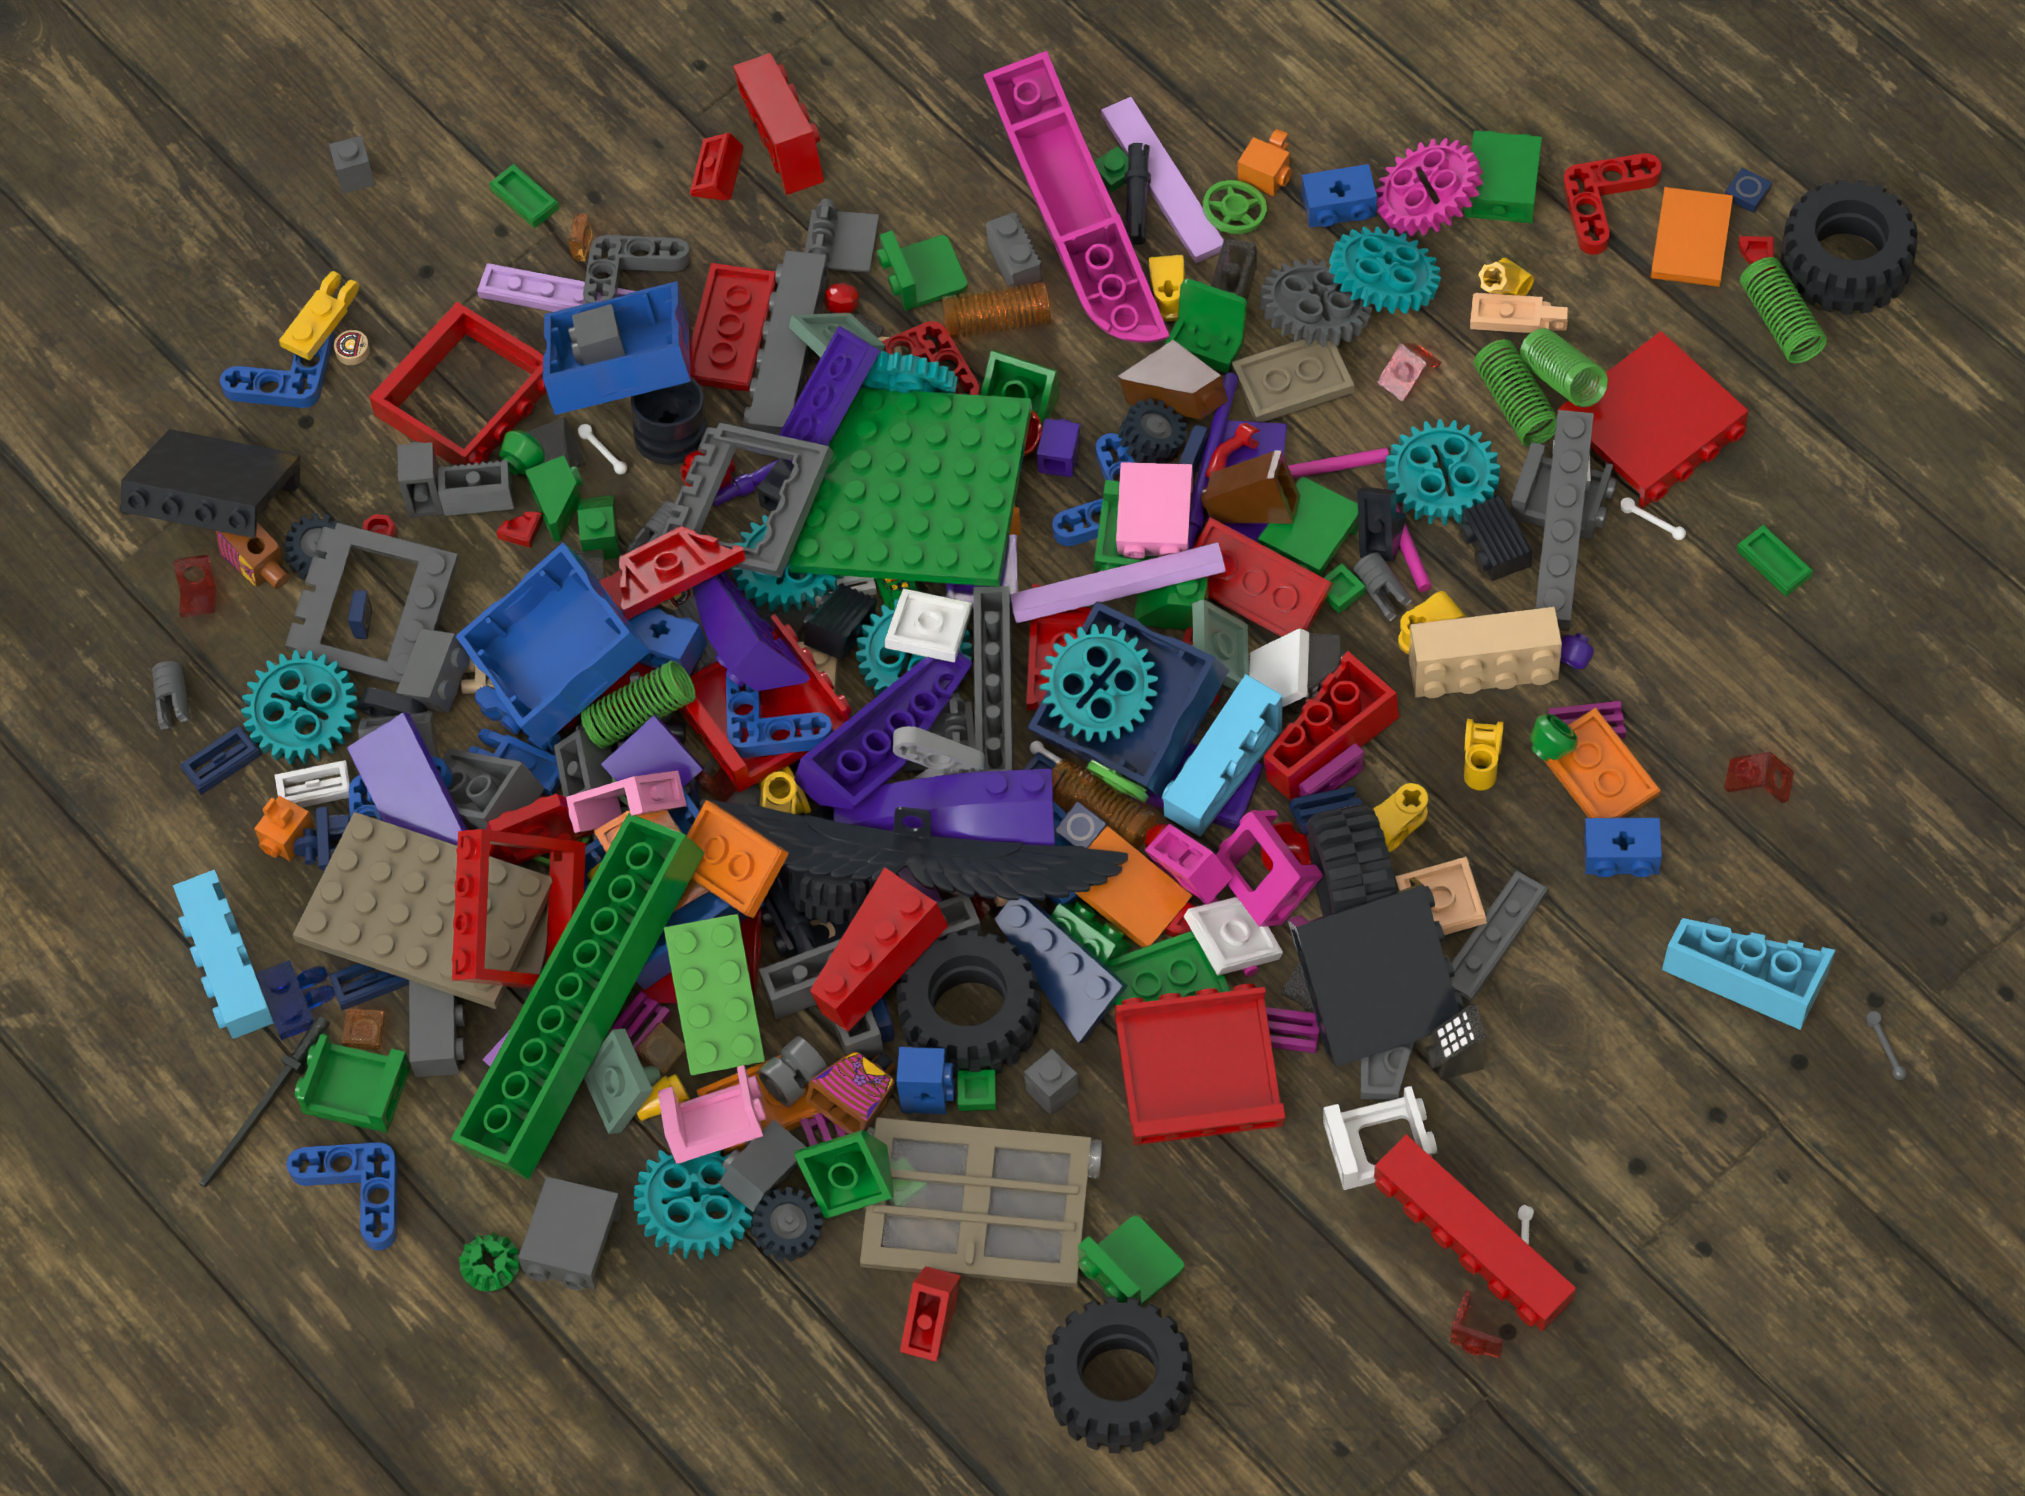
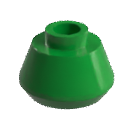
(521, 451)
(1552, 738)

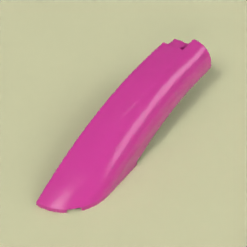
(1074, 200)

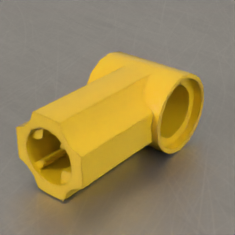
(1505, 278)

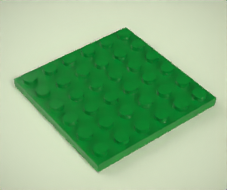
(918, 489)

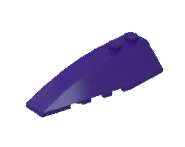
(744, 639)
(860, 752)
(967, 806)

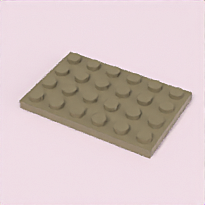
(393, 908)

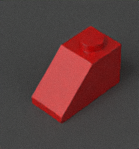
(930, 1313)

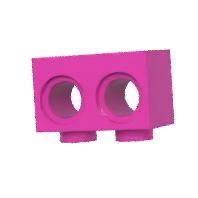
(1189, 863)

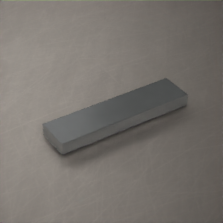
(1493, 940)

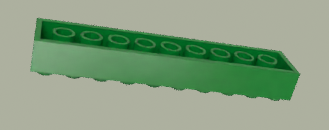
(578, 996)

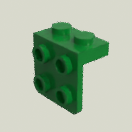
(921, 270)
(1210, 324)
(1099, 938)
(1130, 1262)

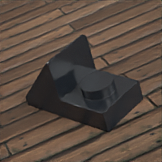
(1379, 522)

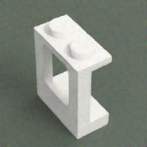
(1345, 1141)

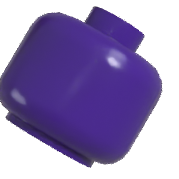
(1576, 651)

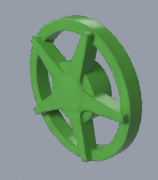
(1234, 207)
(1116, 780)

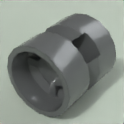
(792, 1072)

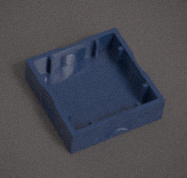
(1184, 691)

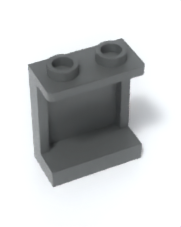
(1532, 491)
(568, 1233)

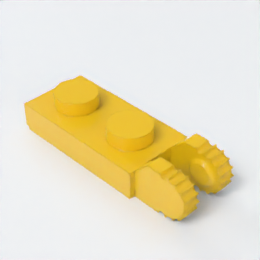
(319, 317)

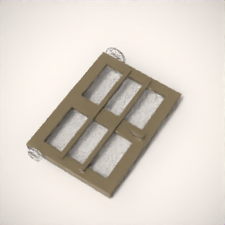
(981, 1202)

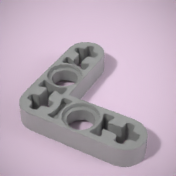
(936, 752)

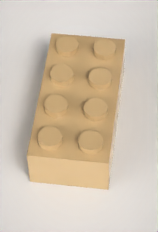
(1484, 652)

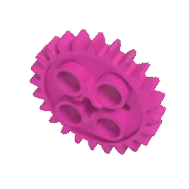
(1450, 171)

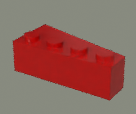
(1346, 711)

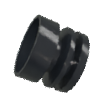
(669, 422)

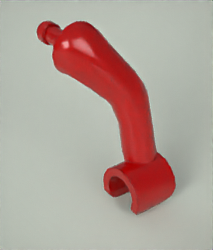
(1222, 452)

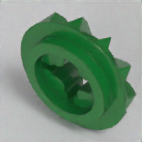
(481, 1276)

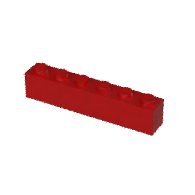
(1474, 1233)

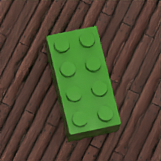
(714, 994)

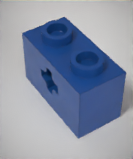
(1339, 196)
(669, 639)
(1636, 835)
(924, 1080)

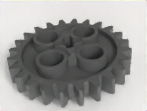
(1311, 304)

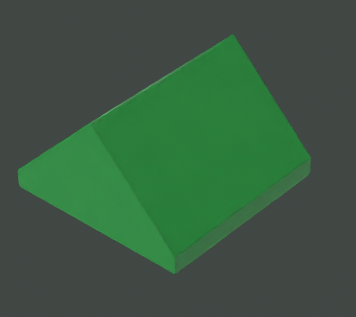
(1022, 379)
(847, 1172)

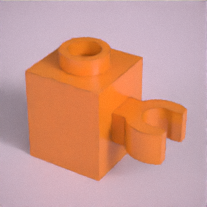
(1266, 164)
(281, 827)

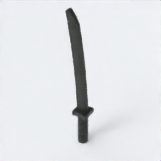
(292, 1064)

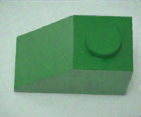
(555, 493)
(599, 525)
(1171, 604)

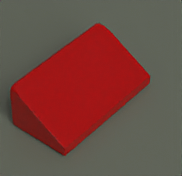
(717, 167)

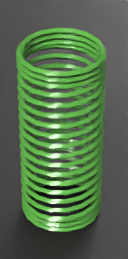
(1796, 337)
(1495, 369)
(1555, 379)
(604, 721)

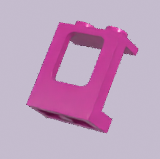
(1283, 886)

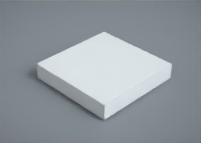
(928, 625)
(1283, 665)
(1231, 936)

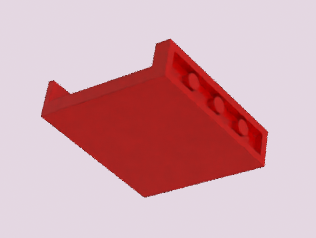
(1661, 418)
(709, 712)
(1198, 1065)

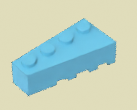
(1224, 756)
(222, 954)
(1750, 970)

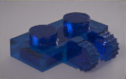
(285, 996)

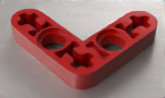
(1596, 185)
(916, 342)

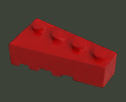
(780, 122)
(876, 949)

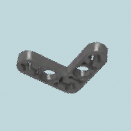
(621, 257)

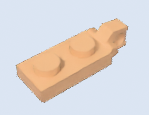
(1516, 313)

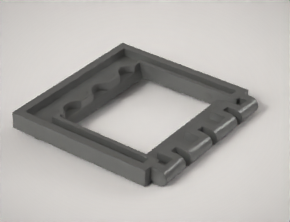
(796, 493)
(421, 610)

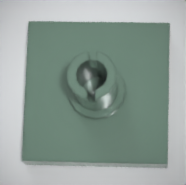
(819, 329)
(1223, 638)
(619, 1081)

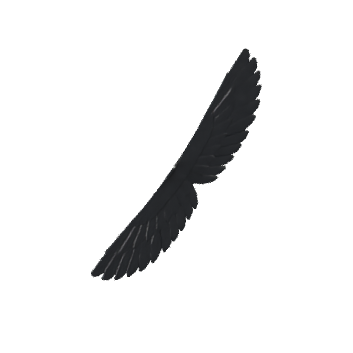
(942, 862)

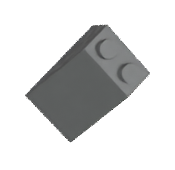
(488, 786)

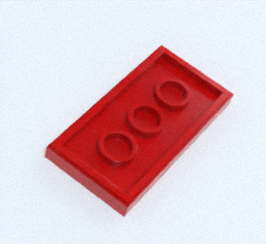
(730, 326)
(1262, 582)

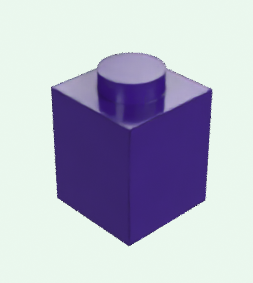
(1059, 447)

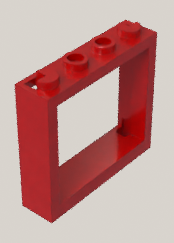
(428, 354)
(471, 898)

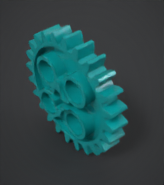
(1384, 270)
(909, 374)
(1472, 464)
(768, 587)
(874, 651)
(1073, 662)
(315, 679)
(699, 1229)

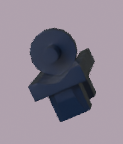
(328, 829)

